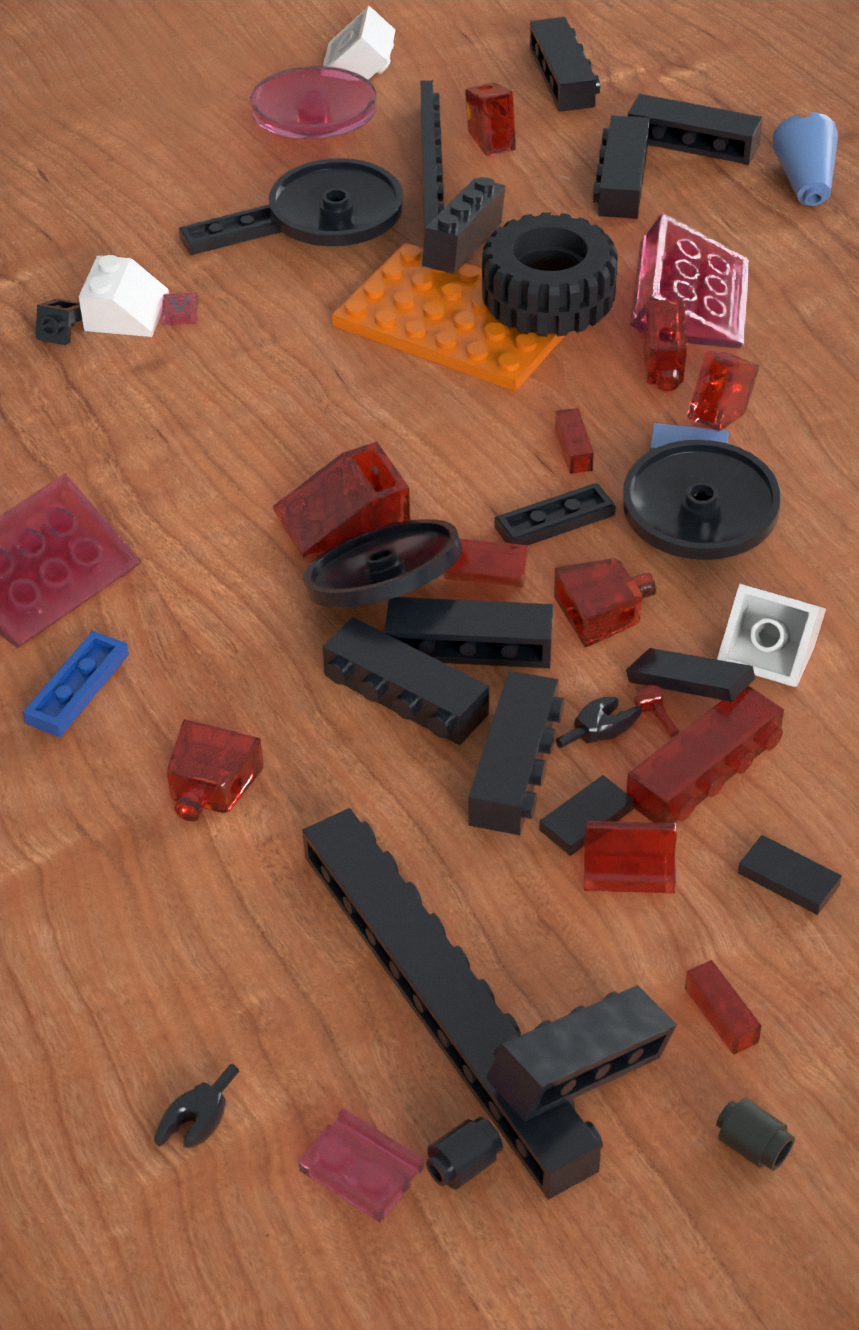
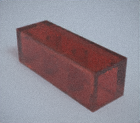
(574, 440)
(723, 1007)

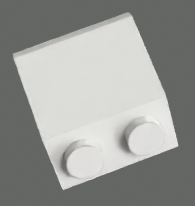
(362, 45)
(121, 298)
(771, 634)

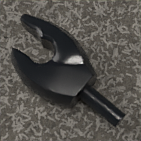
(595, 723)
(201, 1105)

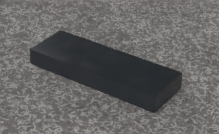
(228, 230)
(555, 515)
(691, 674)

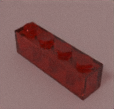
(705, 757)

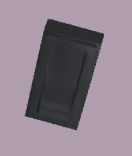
(596, 802)
(789, 874)

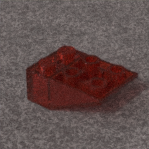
(345, 499)

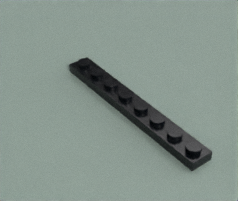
(431, 152)

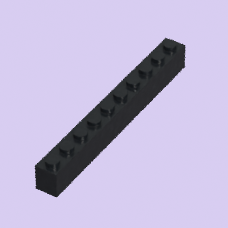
(444, 994)

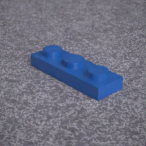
(75, 684)

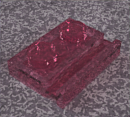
(361, 1165)

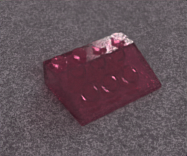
(696, 269)
(54, 559)

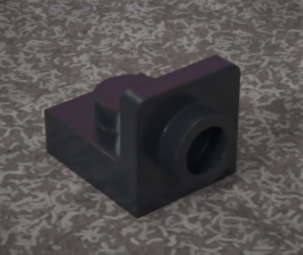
(56, 319)

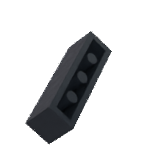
(563, 64)
(699, 128)
(621, 167)
(463, 225)
(474, 630)
(406, 681)
(514, 753)
(579, 1051)

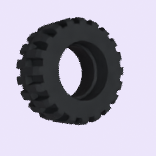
(549, 274)

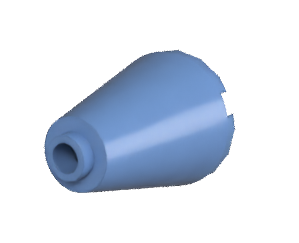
(807, 155)

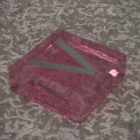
(180, 308)

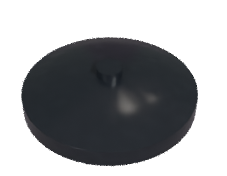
(335, 202)
(701, 499)
(382, 563)

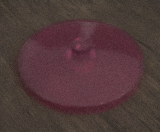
(313, 102)

